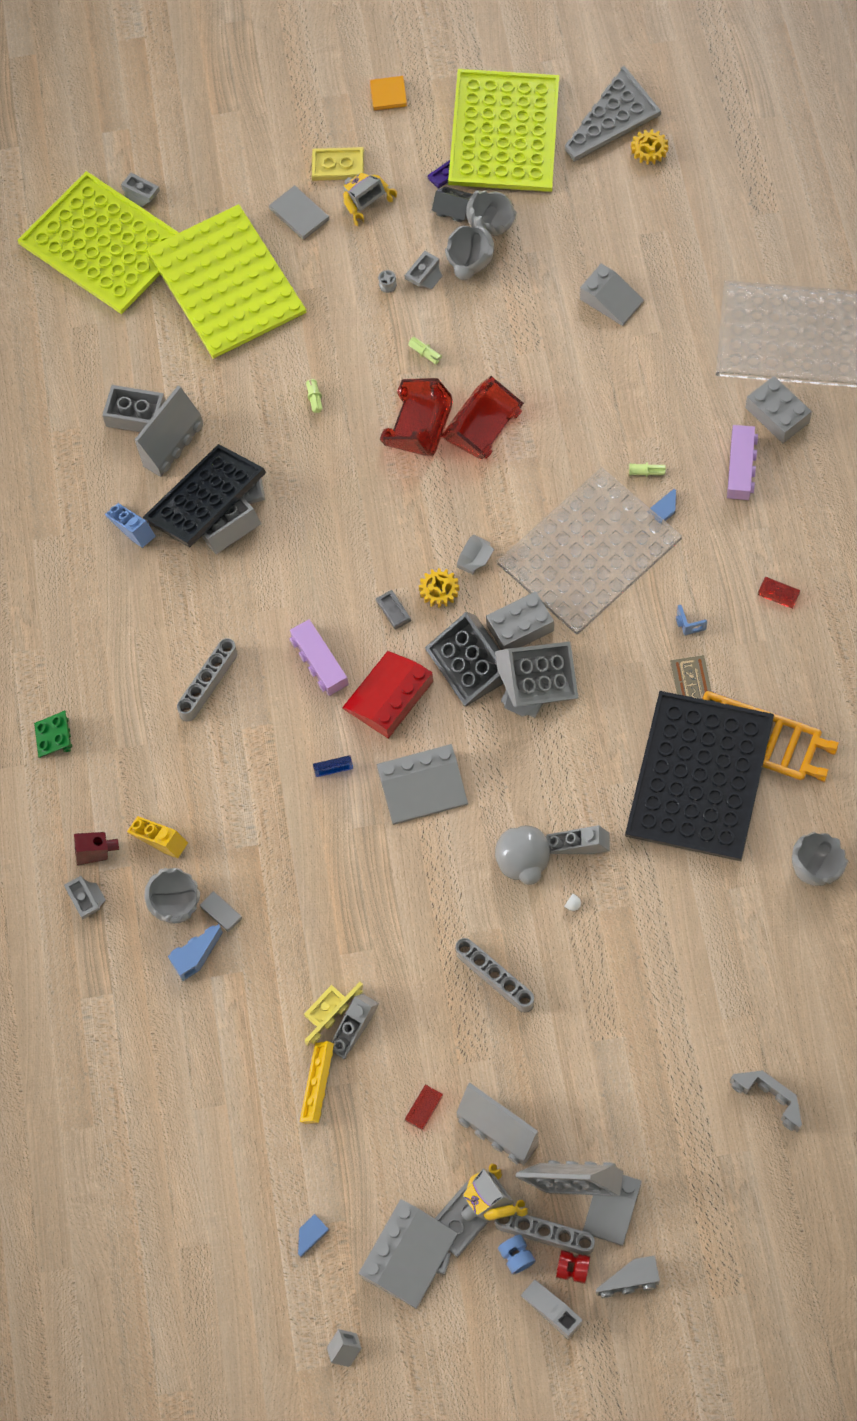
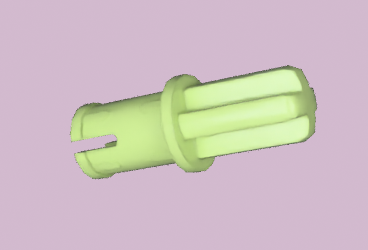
(424, 350)
(314, 396)
(645, 469)

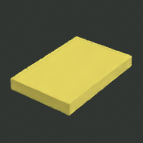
(337, 163)

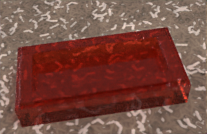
(423, 1107)

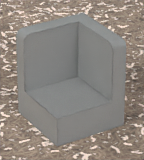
(344, 1348)

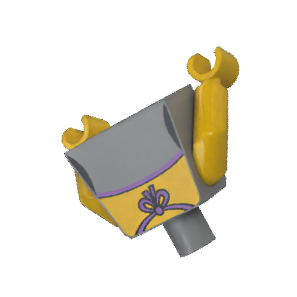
(363, 191)
(489, 1198)

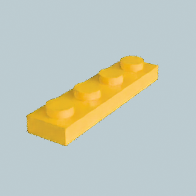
(316, 1082)

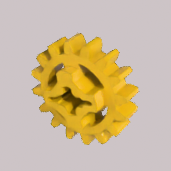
(649, 146)
(433, 593)

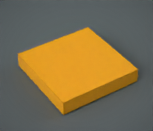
(388, 93)

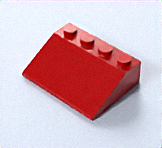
(389, 693)

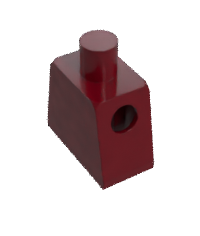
(93, 847)

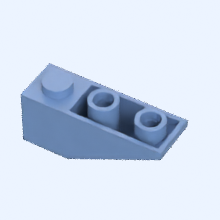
(131, 525)
(193, 955)

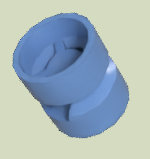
(519, 1261)

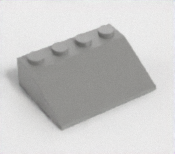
(168, 432)
(538, 673)
(422, 784)
(497, 1125)
(574, 1178)
(408, 1254)

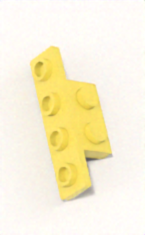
(327, 1008)

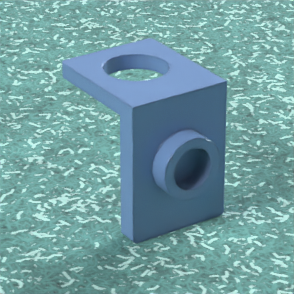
(688, 628)

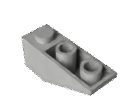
(580, 841)
(353, 1024)
(635, 1275)
(552, 1309)

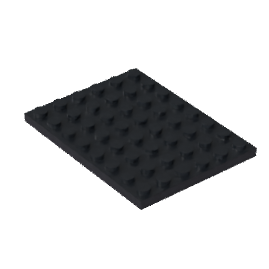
(699, 775)

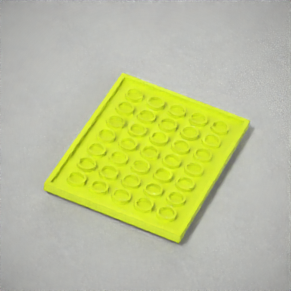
(504, 130)
(99, 241)
(226, 281)

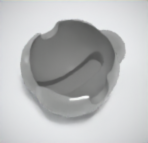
(469, 250)
(523, 853)

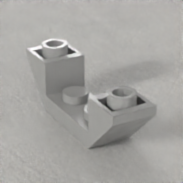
(745, 1081)

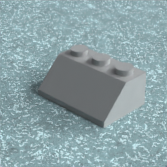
(232, 526)

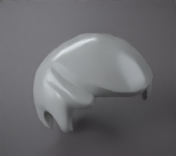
(491, 211)
(818, 859)
(172, 895)

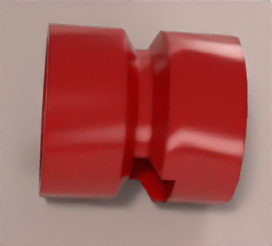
(580, 1268)

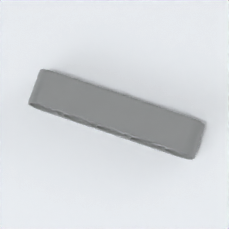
(207, 671)
(498, 983)
(553, 1238)

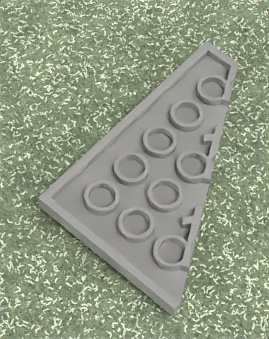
(619, 111)

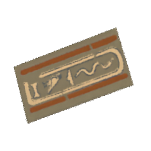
(691, 676)

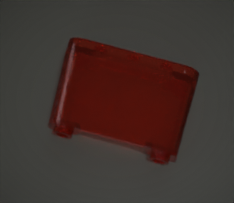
(421, 416)
(482, 418)

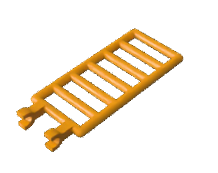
(829, 746)

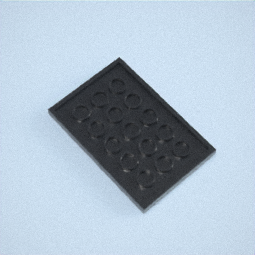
(204, 495)

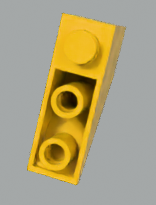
(158, 836)

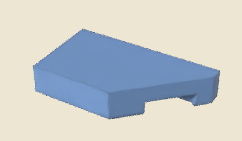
(666, 506)
(310, 1234)

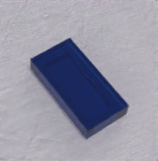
(333, 766)

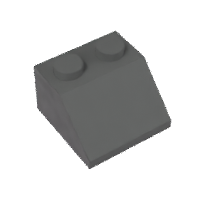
(451, 203)

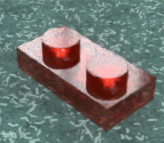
(778, 592)

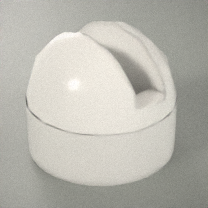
(573, 903)

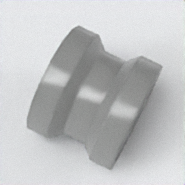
(389, 277)

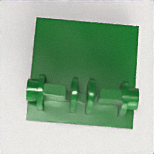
(53, 734)

